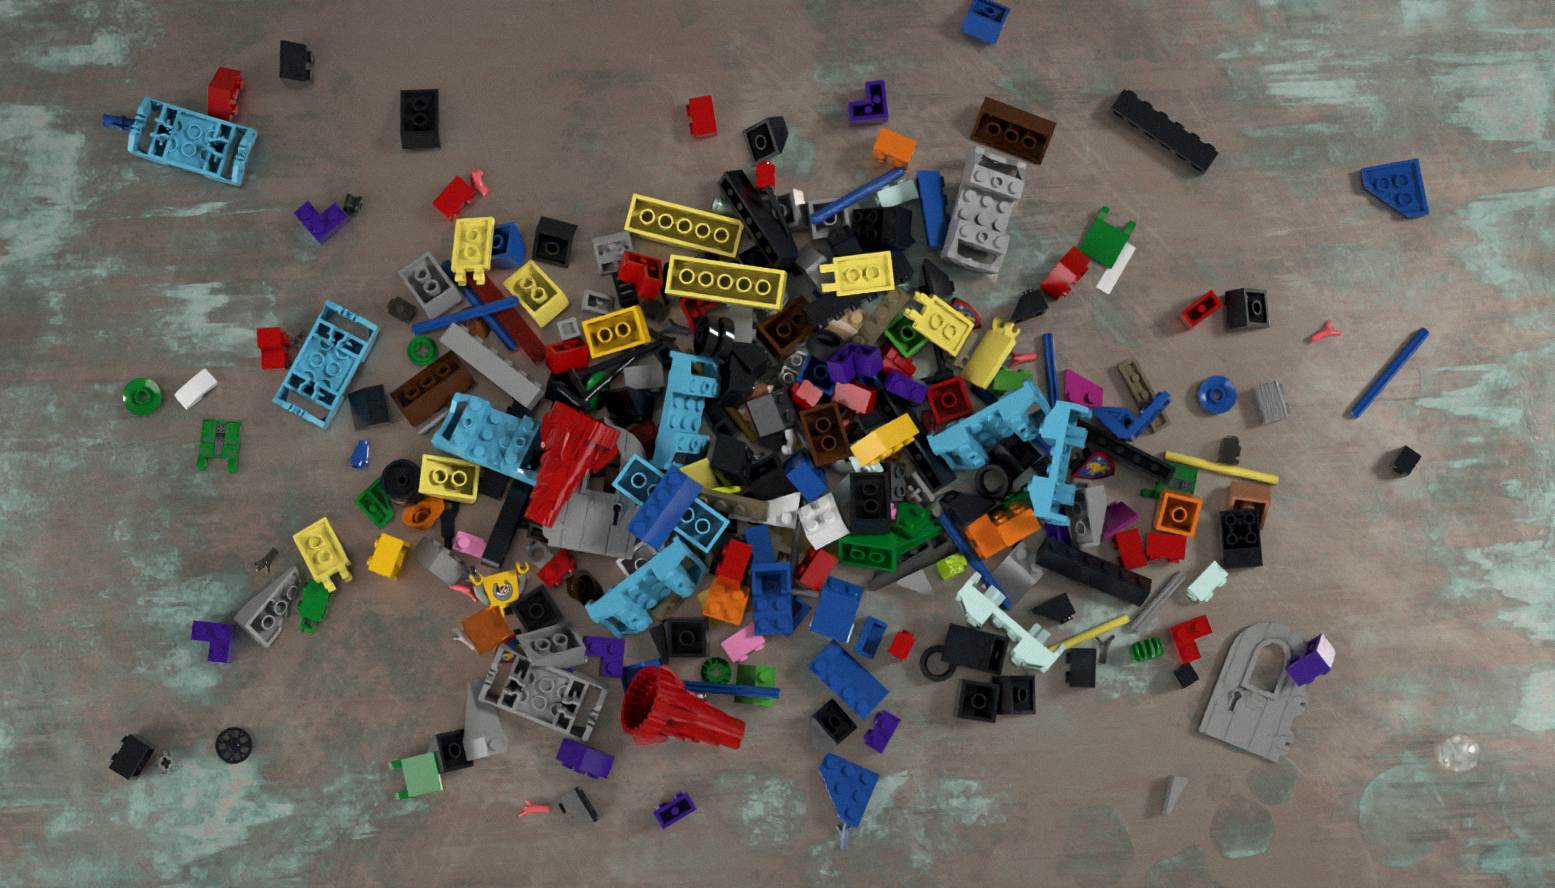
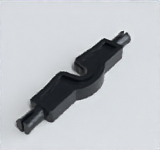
(448, 523)

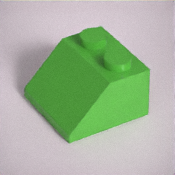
(904, 336)
(1007, 380)
(755, 676)

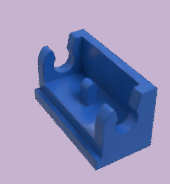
(799, 611)
(870, 637)

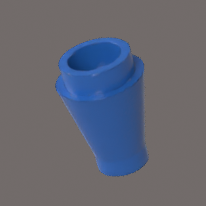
(360, 455)

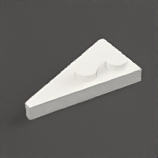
(782, 511)

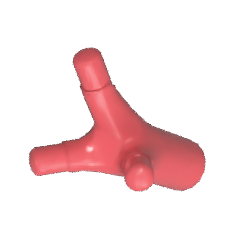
(1326, 331)
(1019, 358)
(466, 588)
(533, 808)

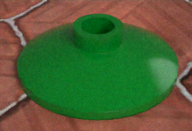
(133, 393)
(596, 402)

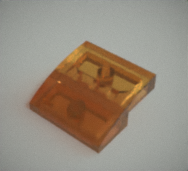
(486, 629)

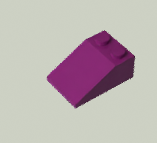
(1116, 518)

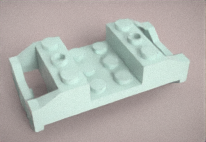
(980, 607)

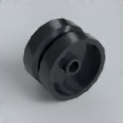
(714, 337)
(401, 482)

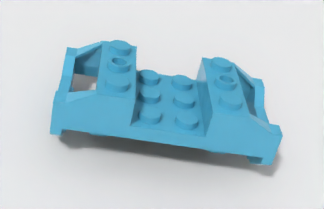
(192, 141)
(326, 364)
(684, 410)
(983, 429)
(1062, 434)
(490, 437)
(647, 586)

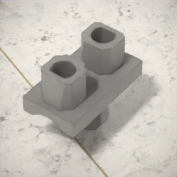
(919, 490)

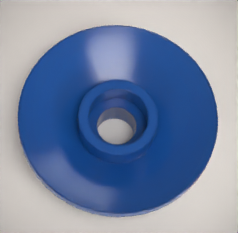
(1226, 390)

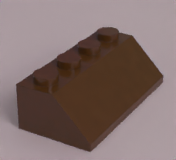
(1013, 130)
(432, 388)

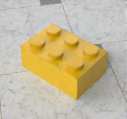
(616, 331)
(885, 440)
(388, 556)

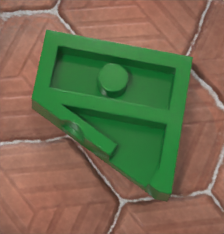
(375, 504)
(911, 518)

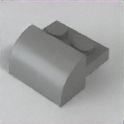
(610, 250)

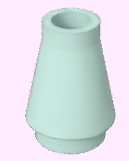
(722, 207)

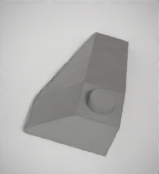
(267, 610)
(482, 726)

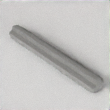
(1157, 601)

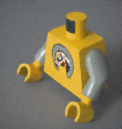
(501, 588)

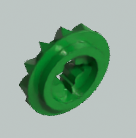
(415, 345)
(722, 666)

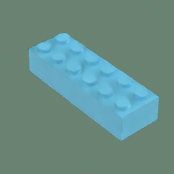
(700, 522)

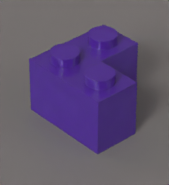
(873, 109)
(322, 225)
(854, 360)
(220, 637)
(610, 653)
(1312, 662)
(584, 759)

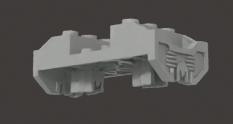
(983, 210)
(543, 693)

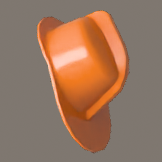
(424, 513)

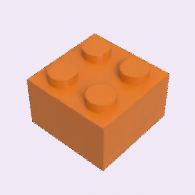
(893, 148)
(1177, 512)
(1015, 523)
(984, 537)
(726, 603)

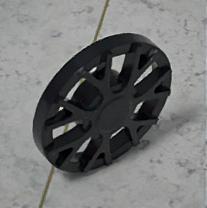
(233, 745)

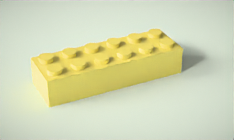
(684, 227)
(726, 282)

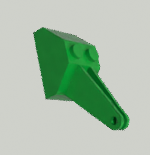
(882, 550)

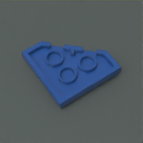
(1398, 185)
(847, 787)

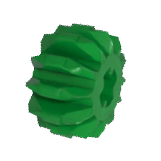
(1147, 649)

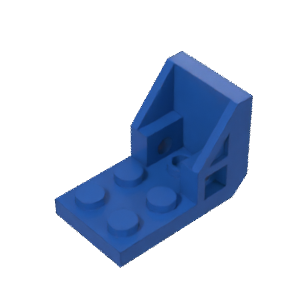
(1116, 417)
(771, 598)

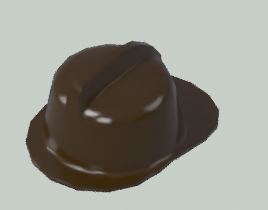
(583, 587)

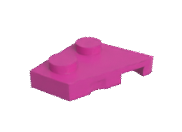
(1081, 391)

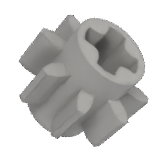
(164, 758)

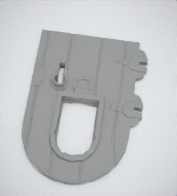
(588, 515)
(1259, 718)

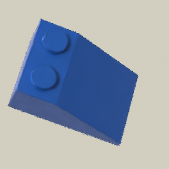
(836, 609)

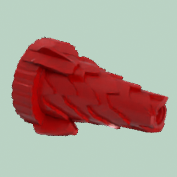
(573, 448)
(661, 708)

